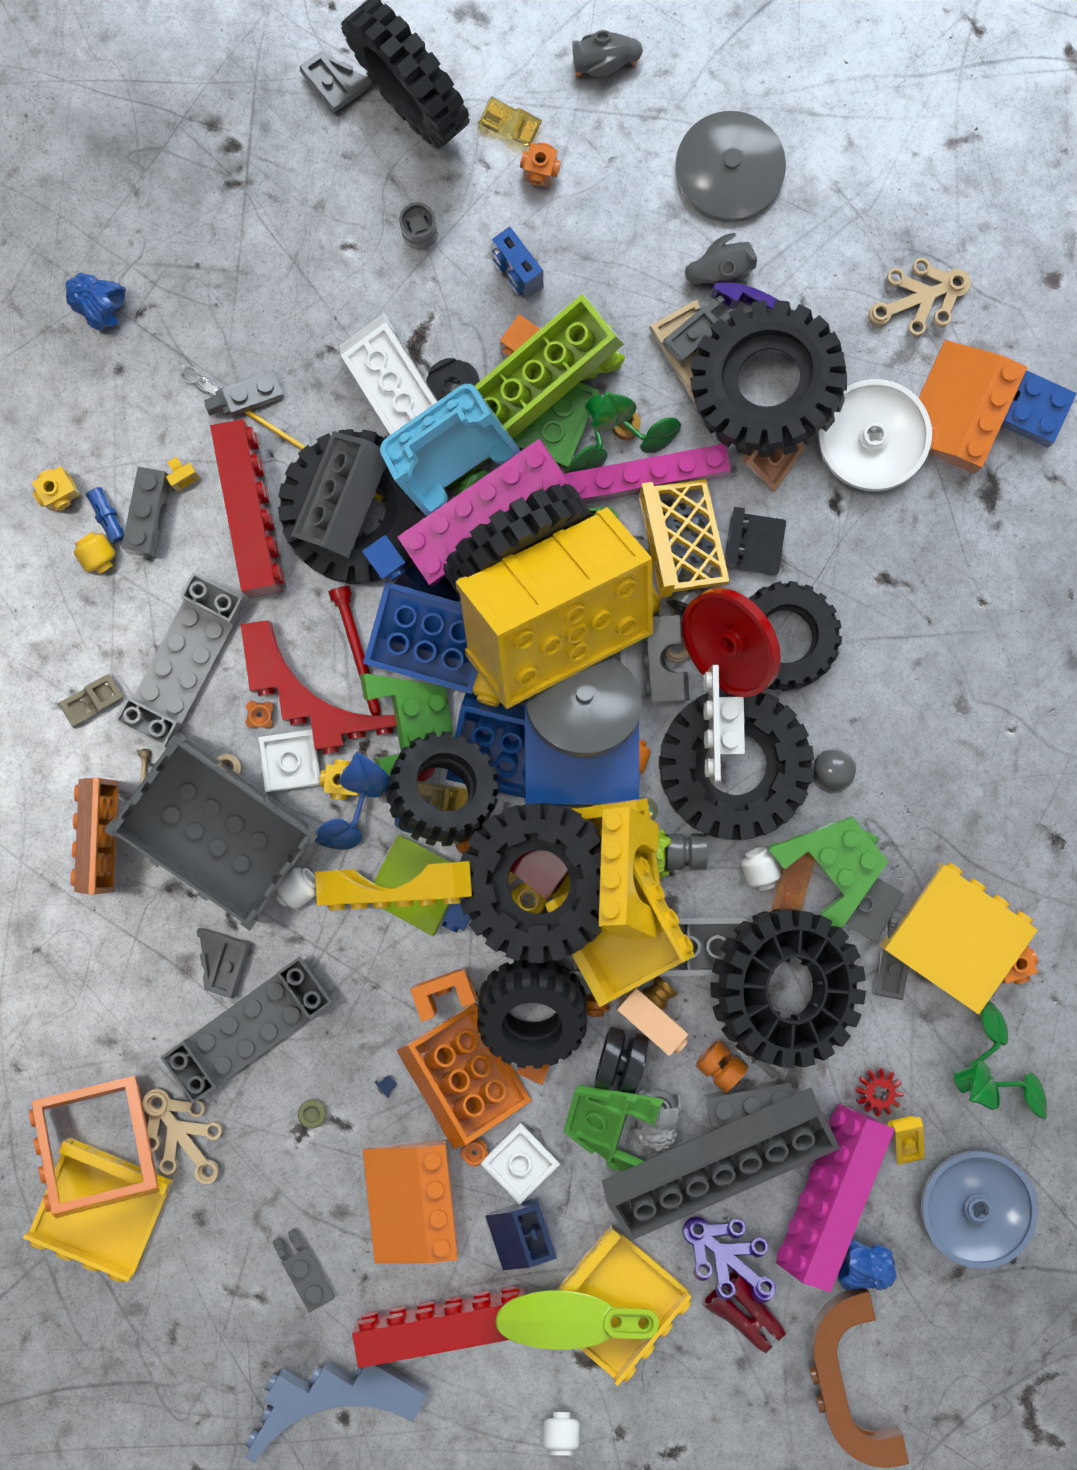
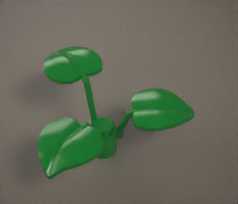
(609, 412)
(978, 1076)

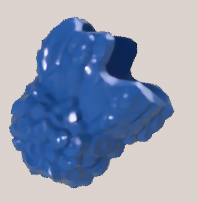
(95, 299)
(867, 1267)

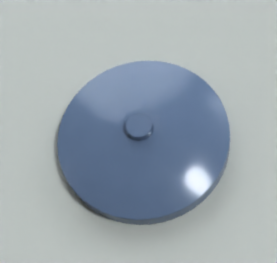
(979, 1209)

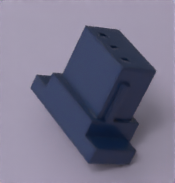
(386, 1085)

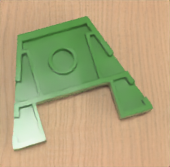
(417, 709)
(844, 855)
(599, 1118)

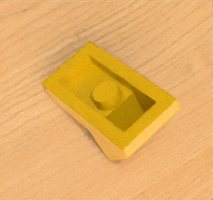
(907, 1139)

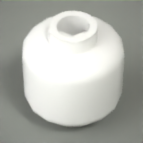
(760, 868)
(296, 888)
(561, 1434)

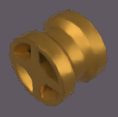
(625, 434)
(660, 992)

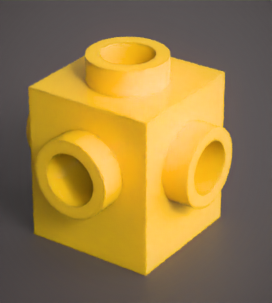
(55, 489)
(329, 778)

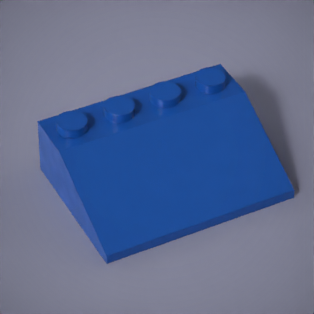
(421, 638)
(500, 735)

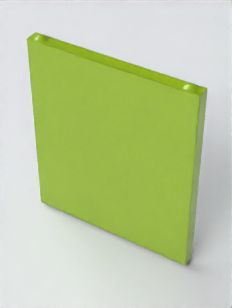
(401, 866)

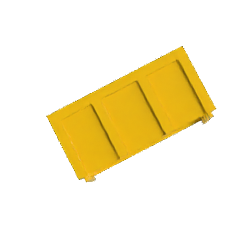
(557, 607)

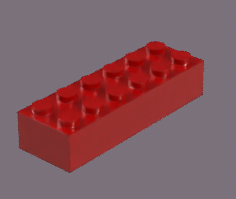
(246, 508)
(430, 1327)

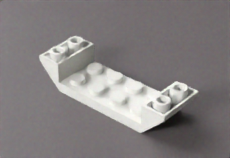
(386, 374)

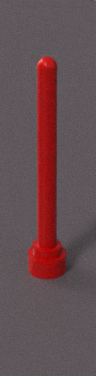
(341, 599)

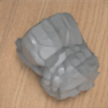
(663, 1133)

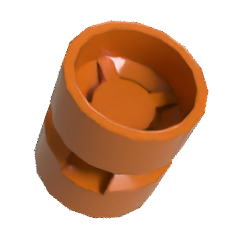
(730, 1071)

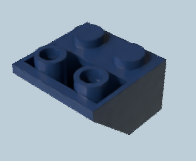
(522, 1235)

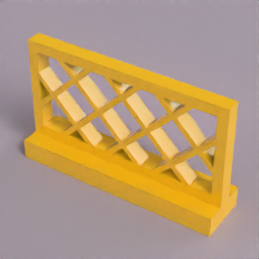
(659, 542)

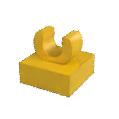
(182, 474)

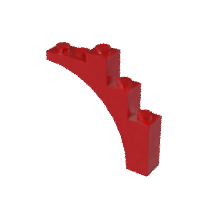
(269, 672)

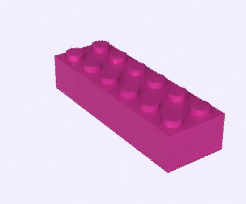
(438, 533)
(834, 1199)

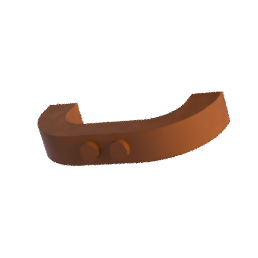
(875, 1448)

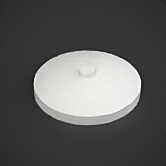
(877, 436)

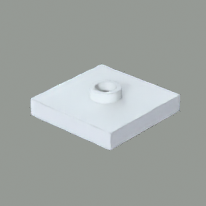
(289, 761)
(520, 1163)

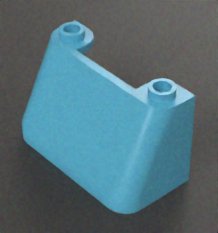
(445, 445)

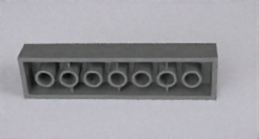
(720, 1164)

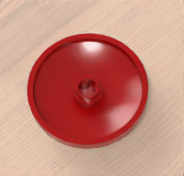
(735, 635)

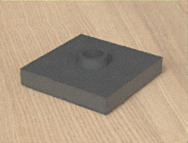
(874, 909)

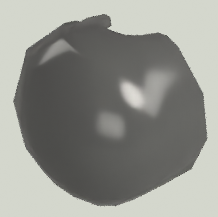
(834, 770)

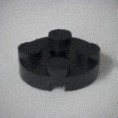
(448, 370)

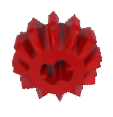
(872, 1101)

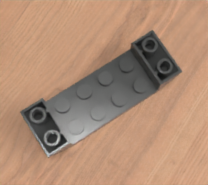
(246, 1030)

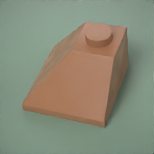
(772, 469)

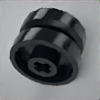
(626, 1063)

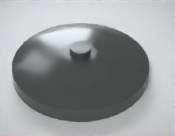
(730, 166)
(588, 710)

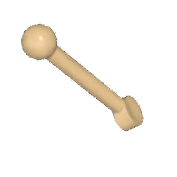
(144, 754)

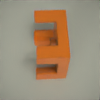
(441, 985)

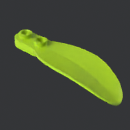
(570, 1320)

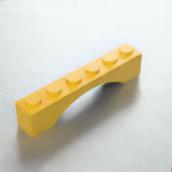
(436, 881)

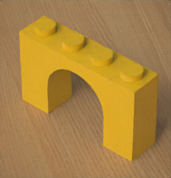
(620, 907)

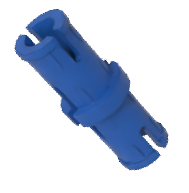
(105, 515)

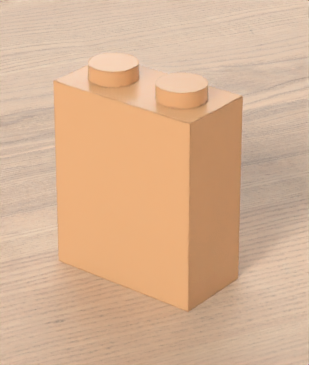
(653, 1021)

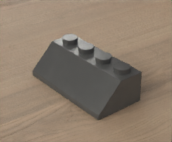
(340, 494)

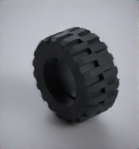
(822, 624)
(457, 757)
(532, 1041)

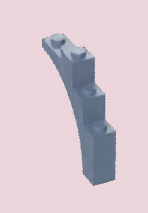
(294, 1398)

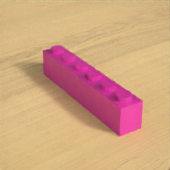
(627, 477)

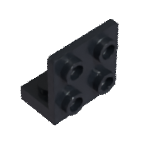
(754, 542)

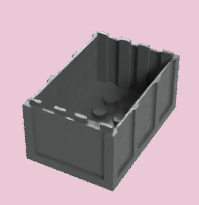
(213, 829)

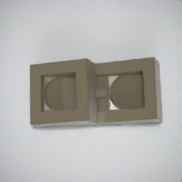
(91, 700)

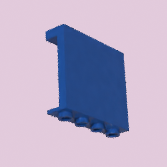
(575, 780)

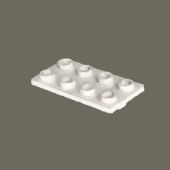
(725, 724)

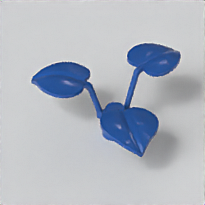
(360, 777)

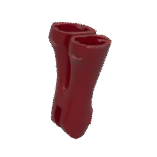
(746, 1325)

